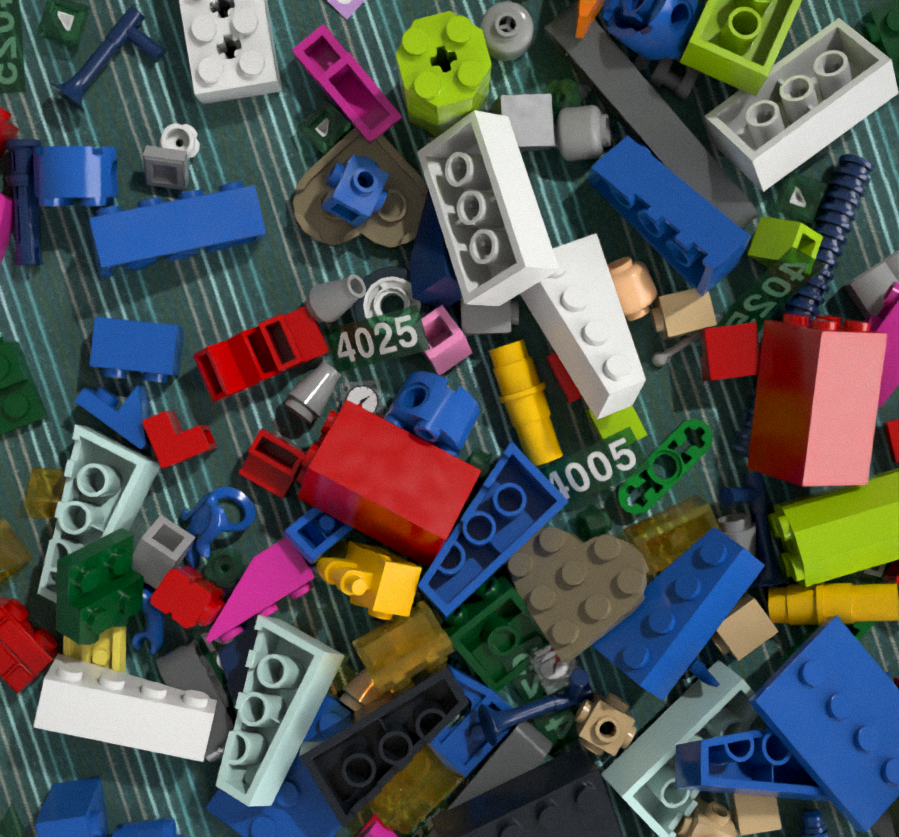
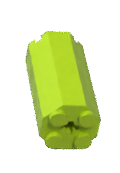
(443, 71)
(839, 529)

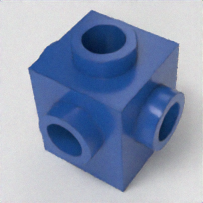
(355, 189)

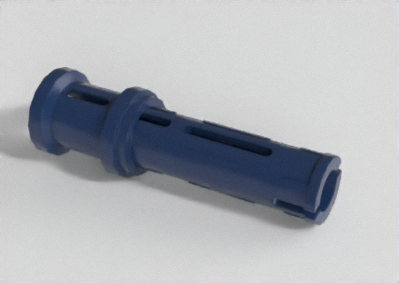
(26, 206)

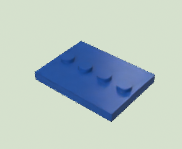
(838, 721)
(299, 804)

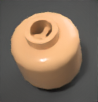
(633, 286)

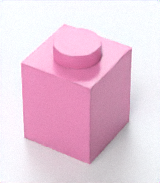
(445, 341)

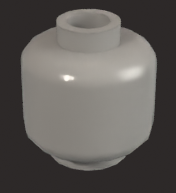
(506, 17)
(582, 133)

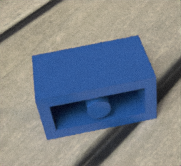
(137, 347)

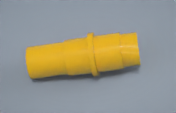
(525, 402)
(819, 601)

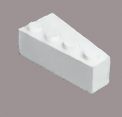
(588, 327)
(124, 709)

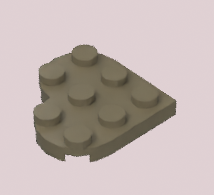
(396, 220)
(578, 586)

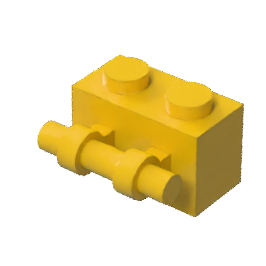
(373, 579)

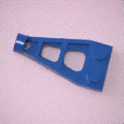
(465, 742)

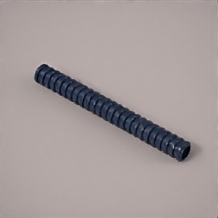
(833, 226)

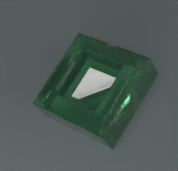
(64, 22)
(325, 127)
(800, 197)

